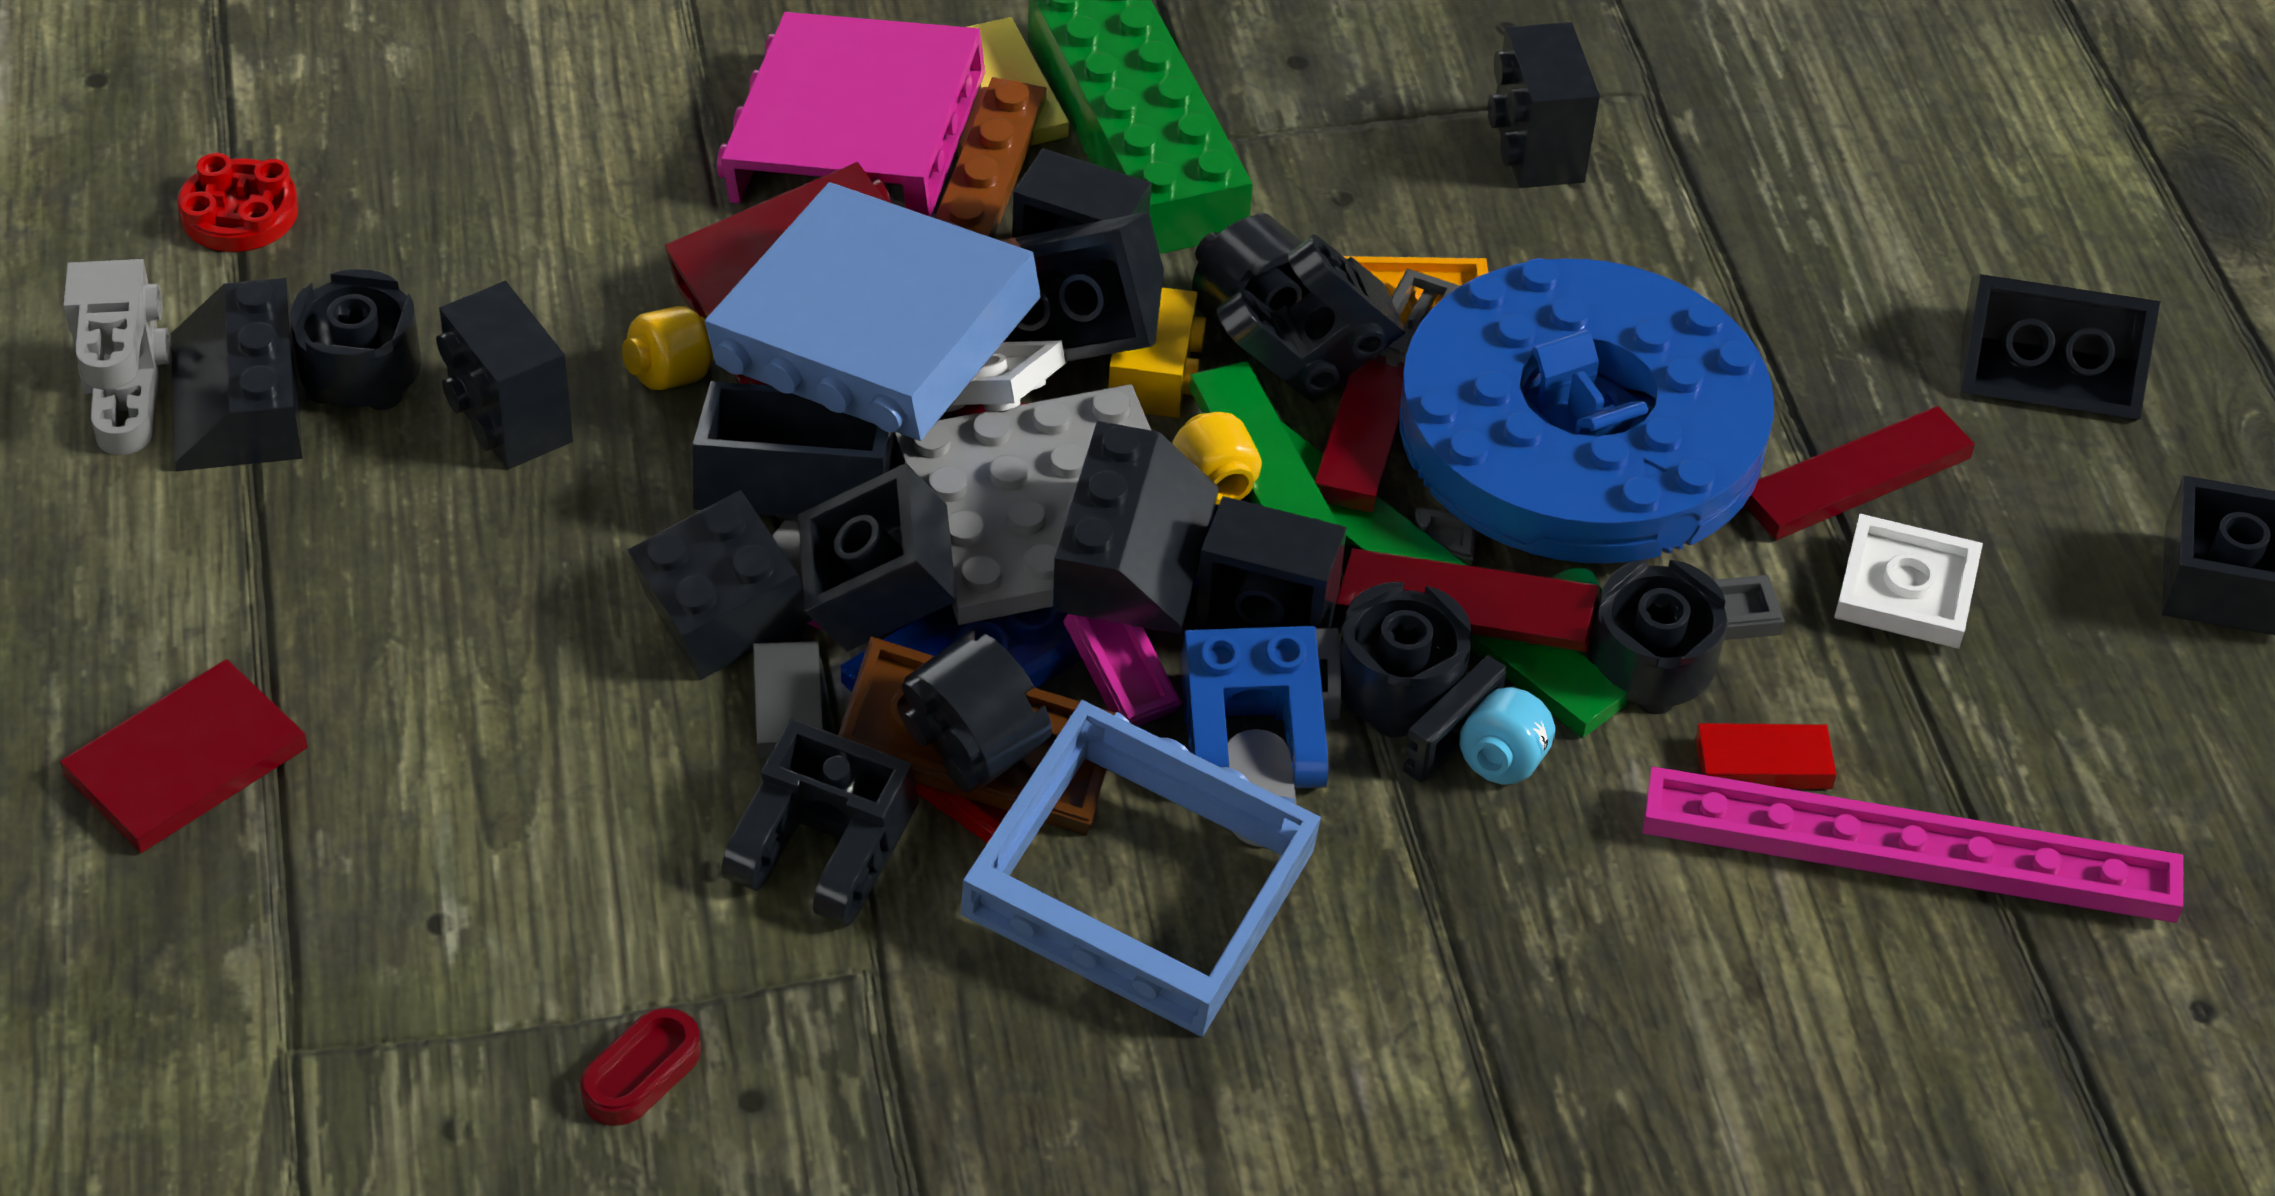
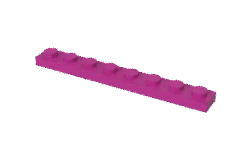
(1914, 844)

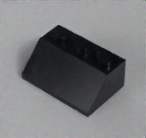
(1095, 287)
(2057, 346)
(236, 379)
(1133, 531)

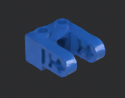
(1250, 676)

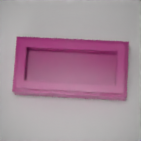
(1124, 668)

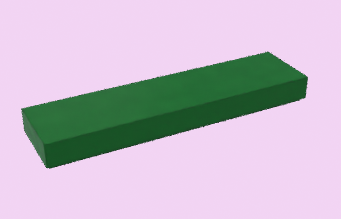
(1283, 476)

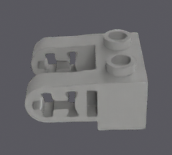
(117, 347)

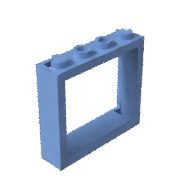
(1095, 948)

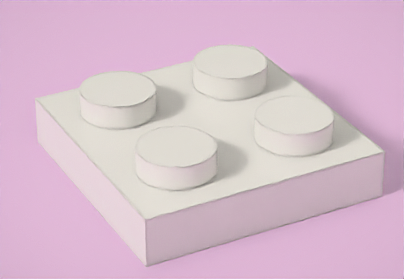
(1011, 374)
(1909, 581)

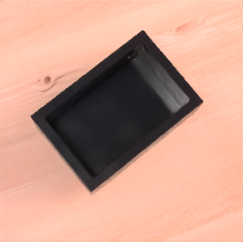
(781, 450)

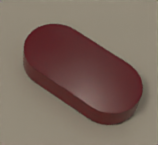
(640, 1066)

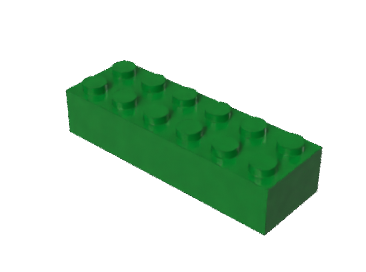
(1141, 112)

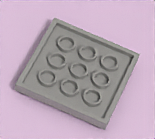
(1011, 491)

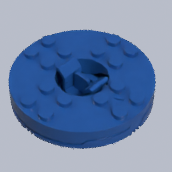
(1585, 410)

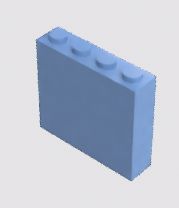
(873, 310)

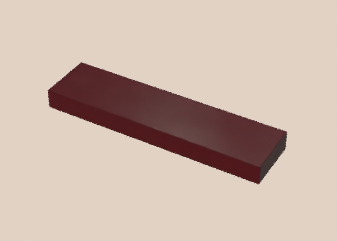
(1362, 436)
(1858, 472)
(1495, 600)

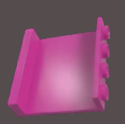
(857, 94)

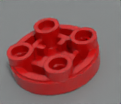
(237, 203)

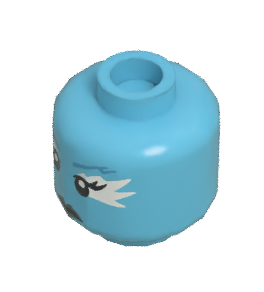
(1509, 731)

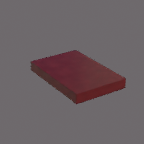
(183, 755)

